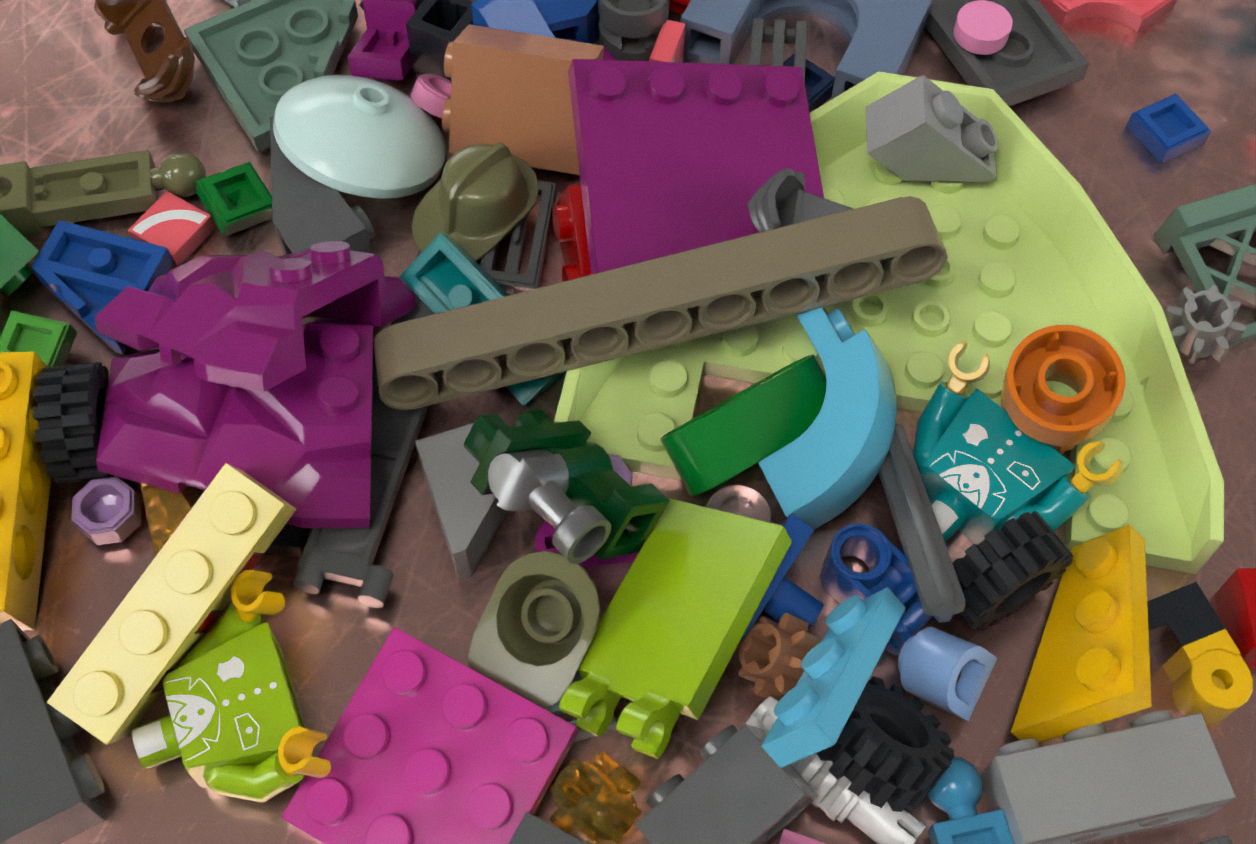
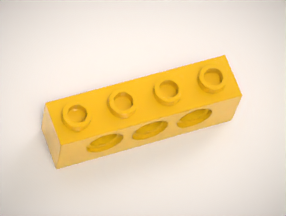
(22, 490)

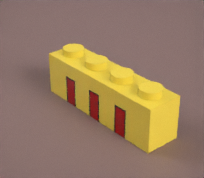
(171, 605)

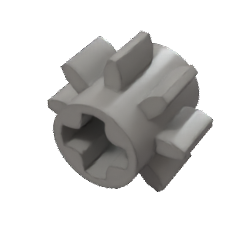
(1204, 324)

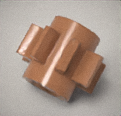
(774, 654)

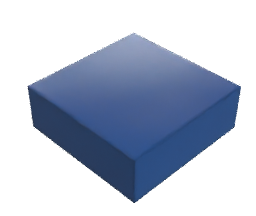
(1168, 128)

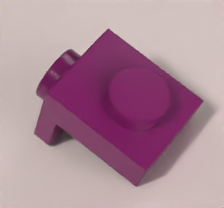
(384, 46)

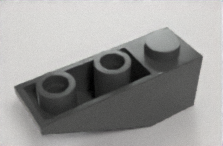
(311, 211)
(43, 780)

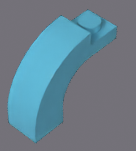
(850, 436)

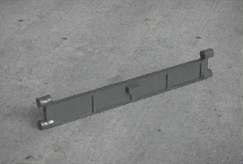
(349, 552)

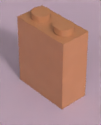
(514, 93)

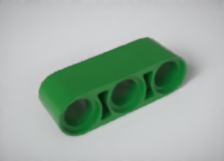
(747, 426)

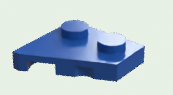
(94, 266)

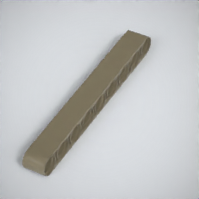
(657, 303)

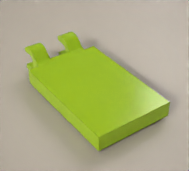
(675, 622)

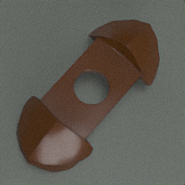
(167, 69)

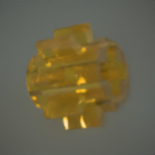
(595, 799)

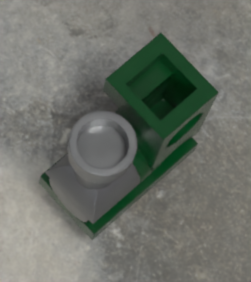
(565, 482)

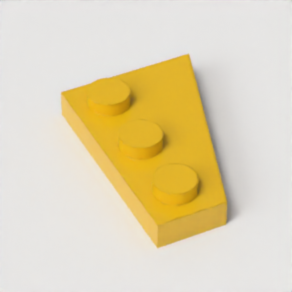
(1093, 644)

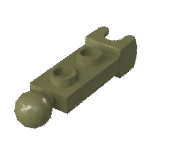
(91, 188)

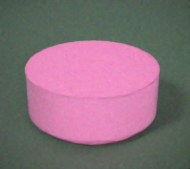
(982, 27)
(431, 93)

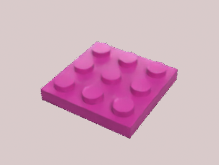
(430, 756)

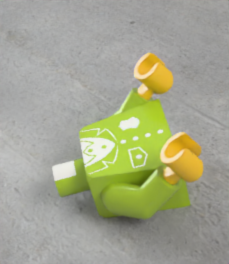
(235, 706)

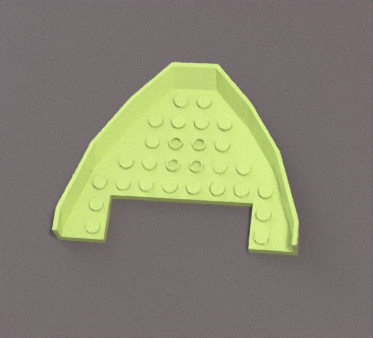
(1018, 260)

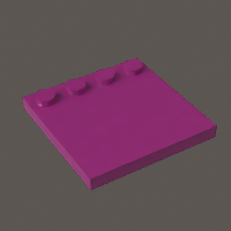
(682, 151)

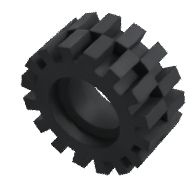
(71, 420)
(1009, 569)
(890, 748)

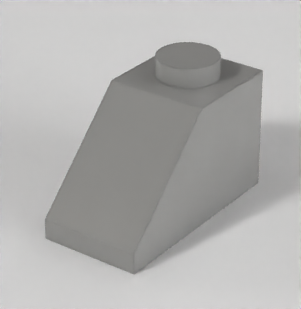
(465, 515)

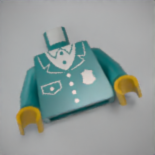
(987, 469)

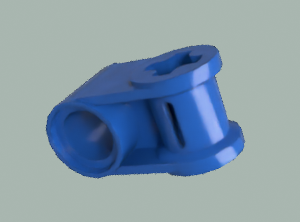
(887, 569)

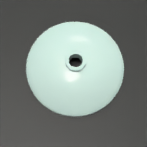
(359, 136)

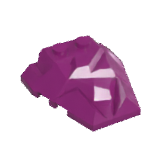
(247, 310)
(296, 439)

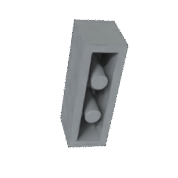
(1108, 782)

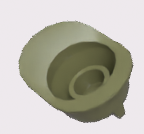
(477, 199)
(536, 627)

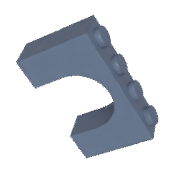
(879, 32)

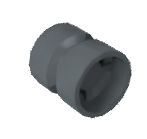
(631, 27)

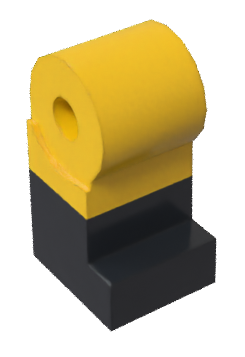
(1197, 655)

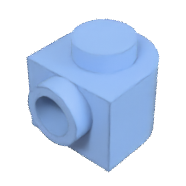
(931, 666)

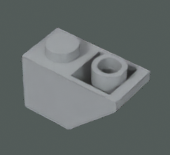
(930, 136)

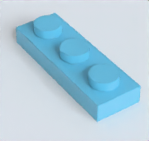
(833, 677)

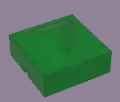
(235, 198)

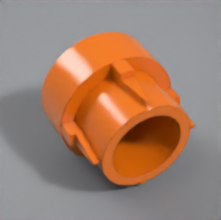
(1069, 357)

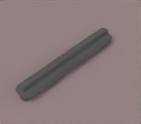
(920, 532)

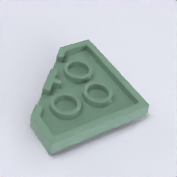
(267, 50)

